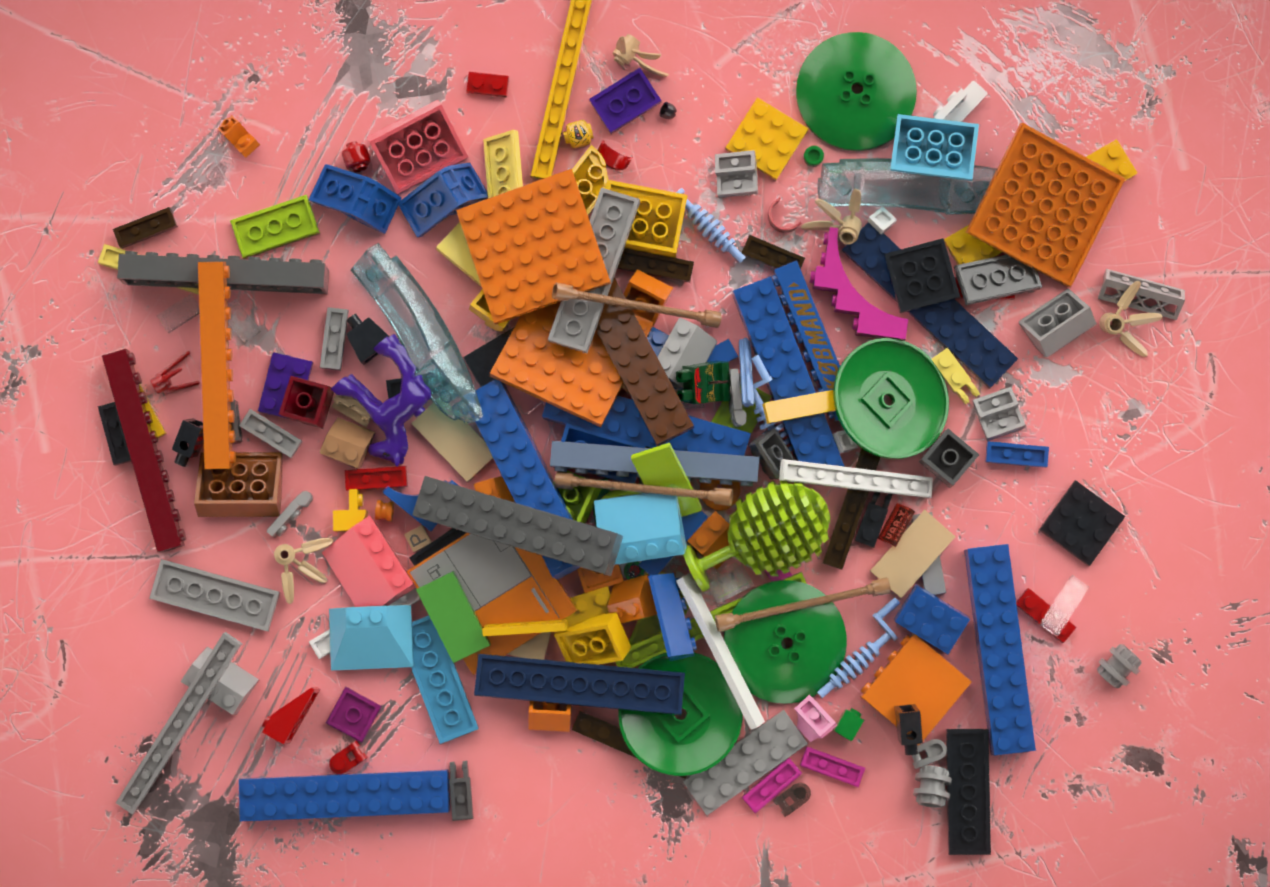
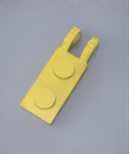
(954, 374)

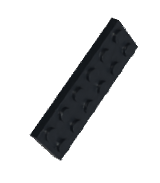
(969, 792)

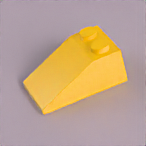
(594, 641)

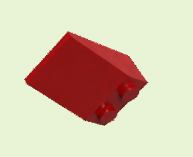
(285, 722)

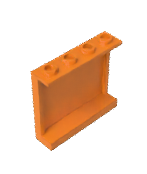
(919, 678)

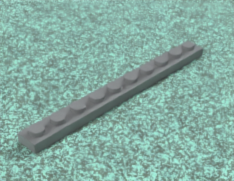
(179, 723)

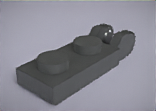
(461, 793)

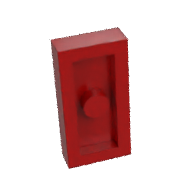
(487, 84)

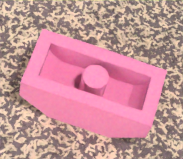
(813, 720)

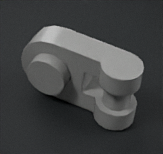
(934, 749)

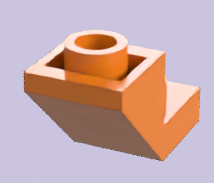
(238, 136)

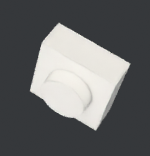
(882, 220)
(844, 442)

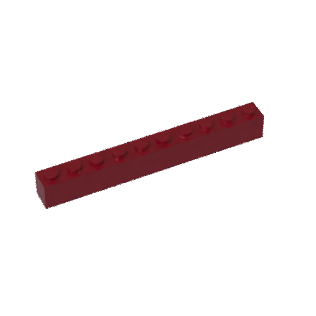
(143, 450)

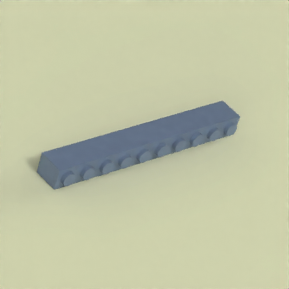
(618, 459)

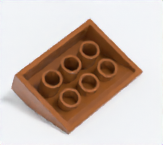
(243, 490)

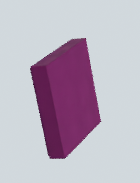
(353, 714)

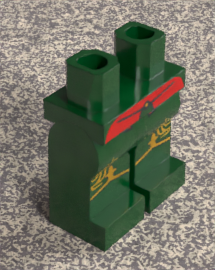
(699, 382)

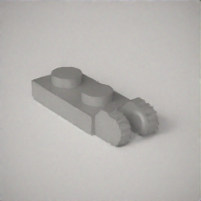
(737, 415)
(290, 513)

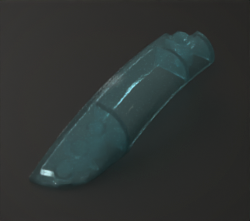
(900, 189)
(420, 332)

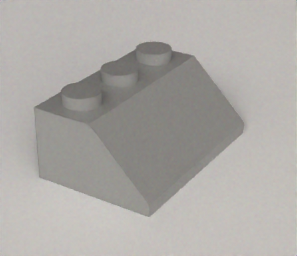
(1058, 322)
(684, 347)
(232, 687)

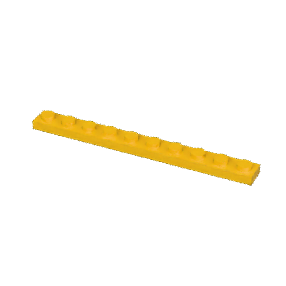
(561, 89)

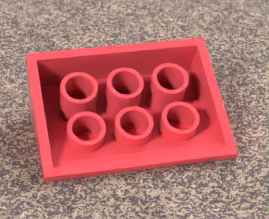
(417, 146)
(368, 566)

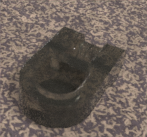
(799, 793)

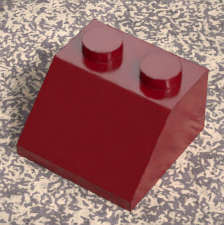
(306, 402)

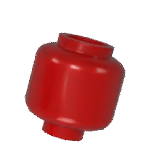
(356, 157)

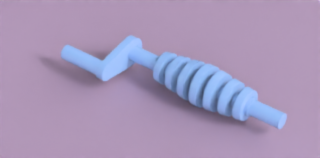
(711, 228)
(758, 401)
(866, 654)

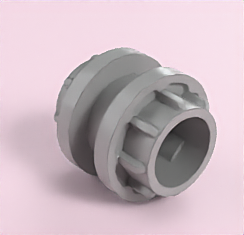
(1119, 666)
(932, 786)

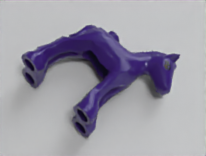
(395, 411)

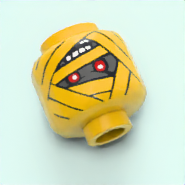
(578, 134)

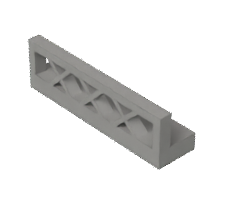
(1147, 290)

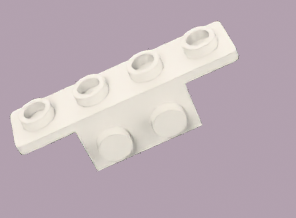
(961, 103)

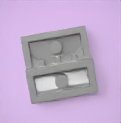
(736, 174)
(999, 414)

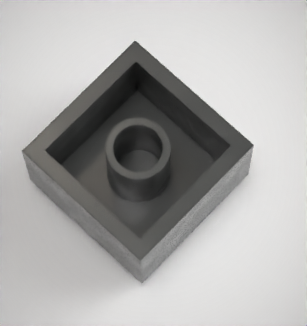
(949, 458)

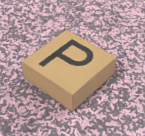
(417, 538)

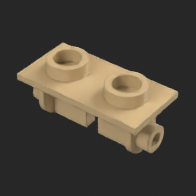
(352, 409)

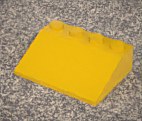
(657, 220)

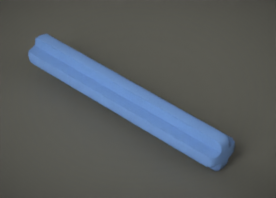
(746, 372)

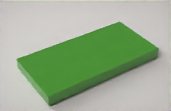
(453, 616)

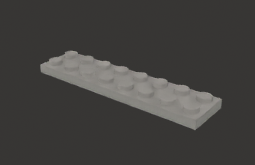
(611, 224)

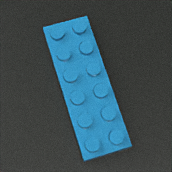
(440, 683)

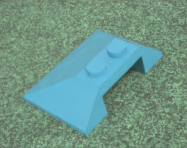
(371, 637)

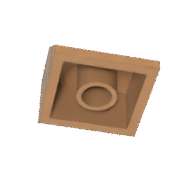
(347, 443)

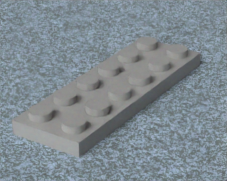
(214, 595)
(746, 762)

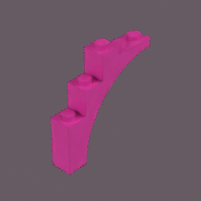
(832, 277)

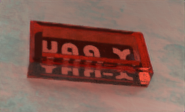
(896, 524)

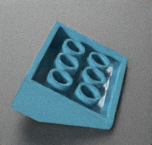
(934, 147)
(648, 525)

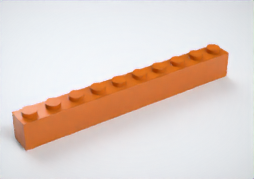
(215, 365)

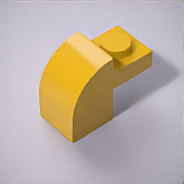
(346, 519)

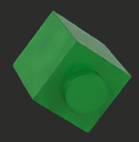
(849, 724)

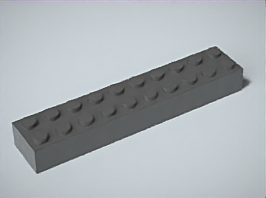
(244, 274)
(518, 525)

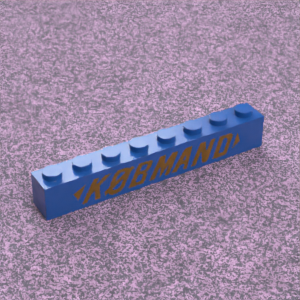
(808, 325)

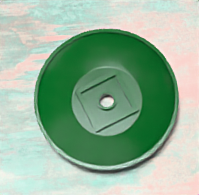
(848, 118)
(916, 392)
(816, 646)
(699, 739)

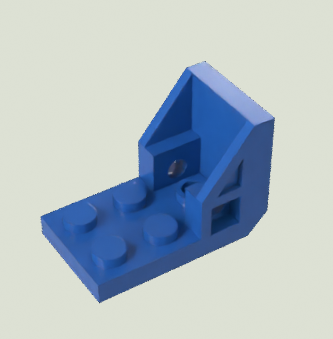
(441, 196)
(356, 197)

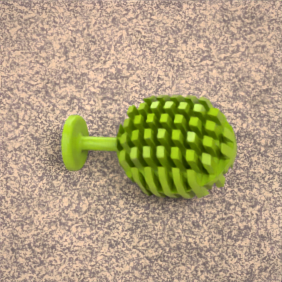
(770, 531)

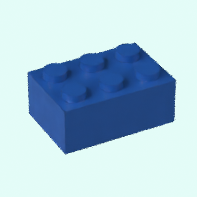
(932, 619)

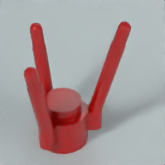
(162, 380)

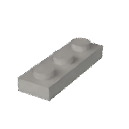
(334, 338)
(270, 433)

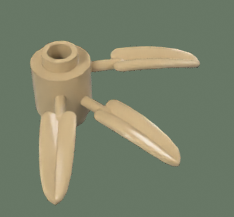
(627, 48)
(850, 224)
(1134, 320)
(304, 567)

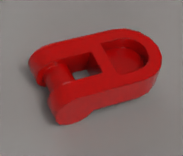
(341, 763)

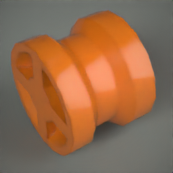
(384, 510)

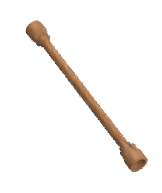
(566, 292)
(720, 495)
(728, 621)

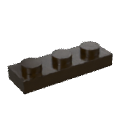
(145, 227)
(769, 253)

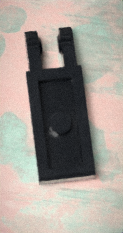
(872, 521)

